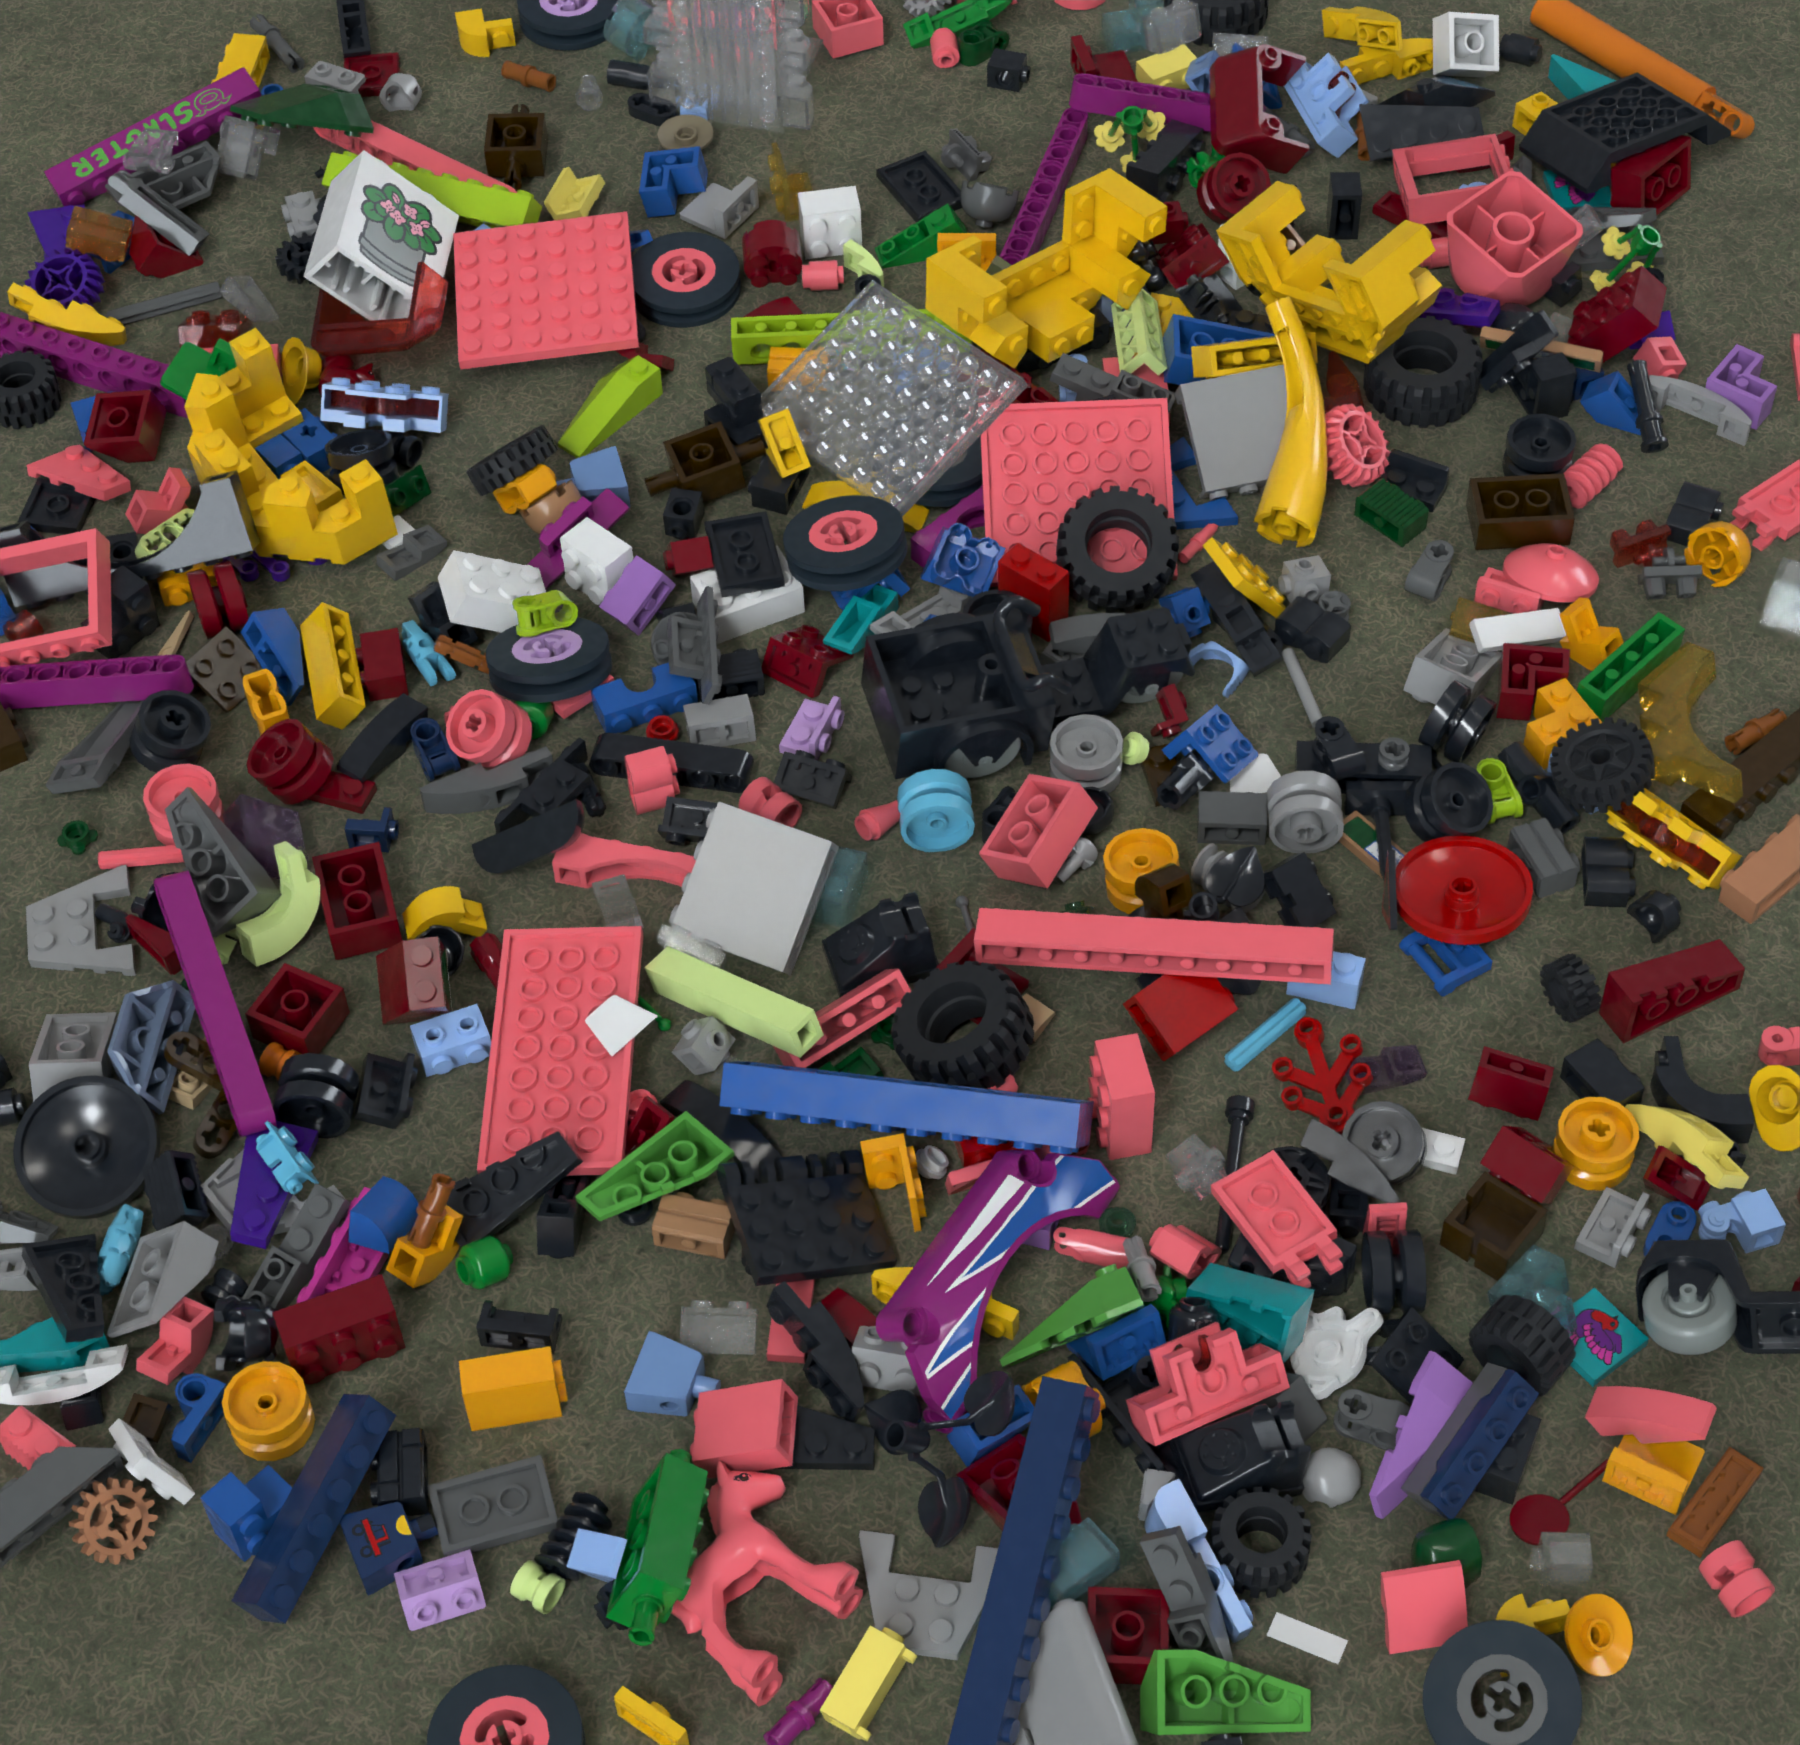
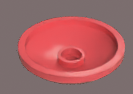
(1551, 571)

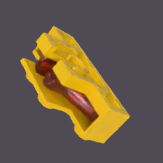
(1673, 839)

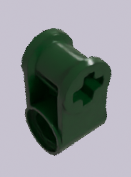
(979, 43)

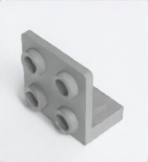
(722, 209)

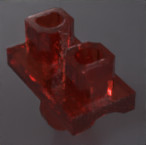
(1639, 548)

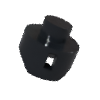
(1656, 913)

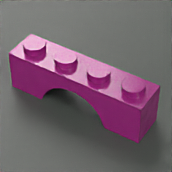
(967, 512)

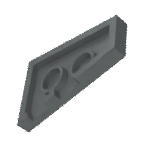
(1622, 216)

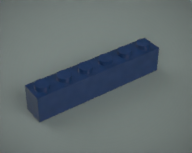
(314, 1508)

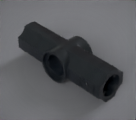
(1185, 780)
(1538, 787)

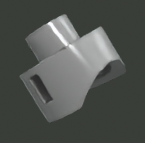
(403, 92)

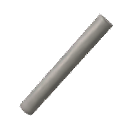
(1301, 685)

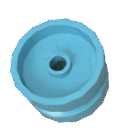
(935, 810)

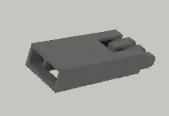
(158, 212)

